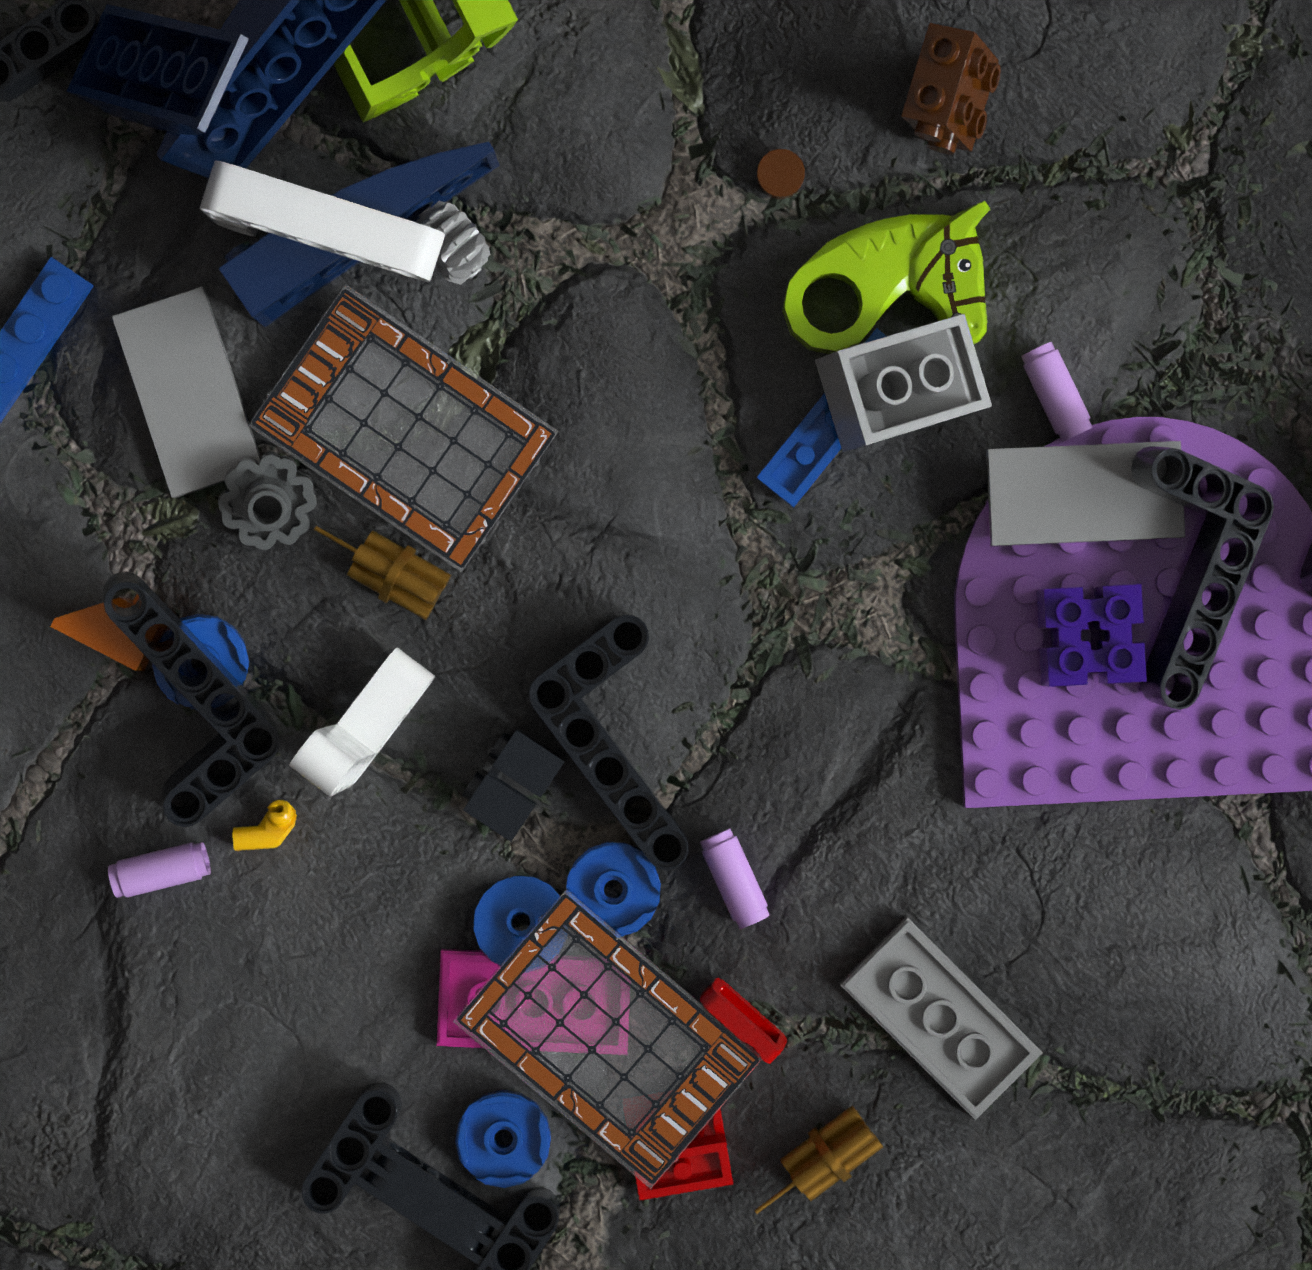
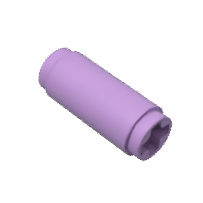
(1056, 391)
(159, 869)
(734, 878)

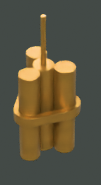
(395, 573)
(828, 1155)

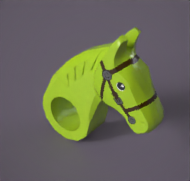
(914, 254)

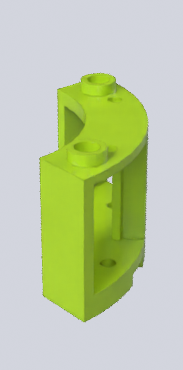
(446, 55)

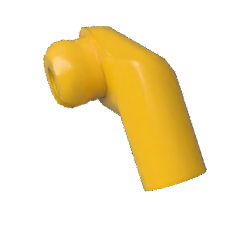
(270, 831)

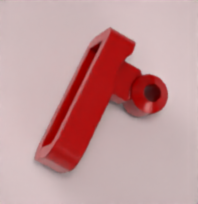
(743, 1020)

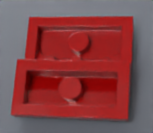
(699, 1167)

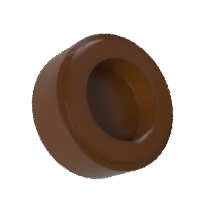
(780, 173)

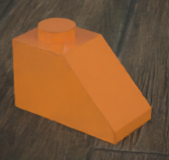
(100, 633)

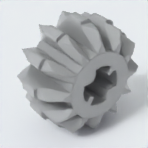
(463, 246)

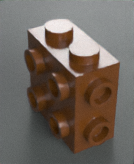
(951, 89)

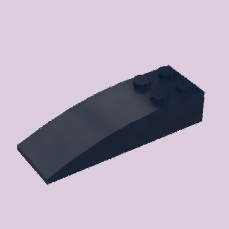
(282, 62)
(157, 70)
(283, 272)

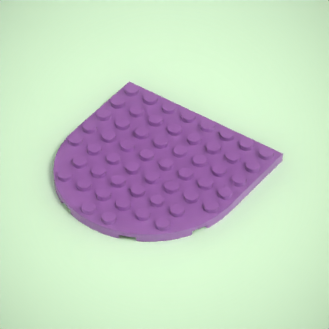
(1107, 739)

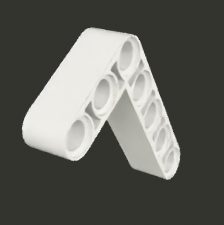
(254, 201)
(341, 752)

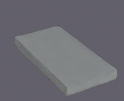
(186, 390)
(1076, 496)
(941, 1018)

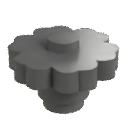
(267, 500)

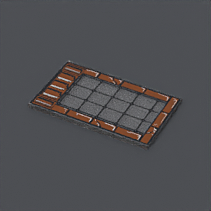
(403, 428)
(607, 1039)

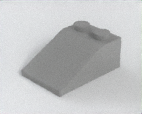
(903, 382)

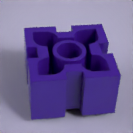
(1113, 614)

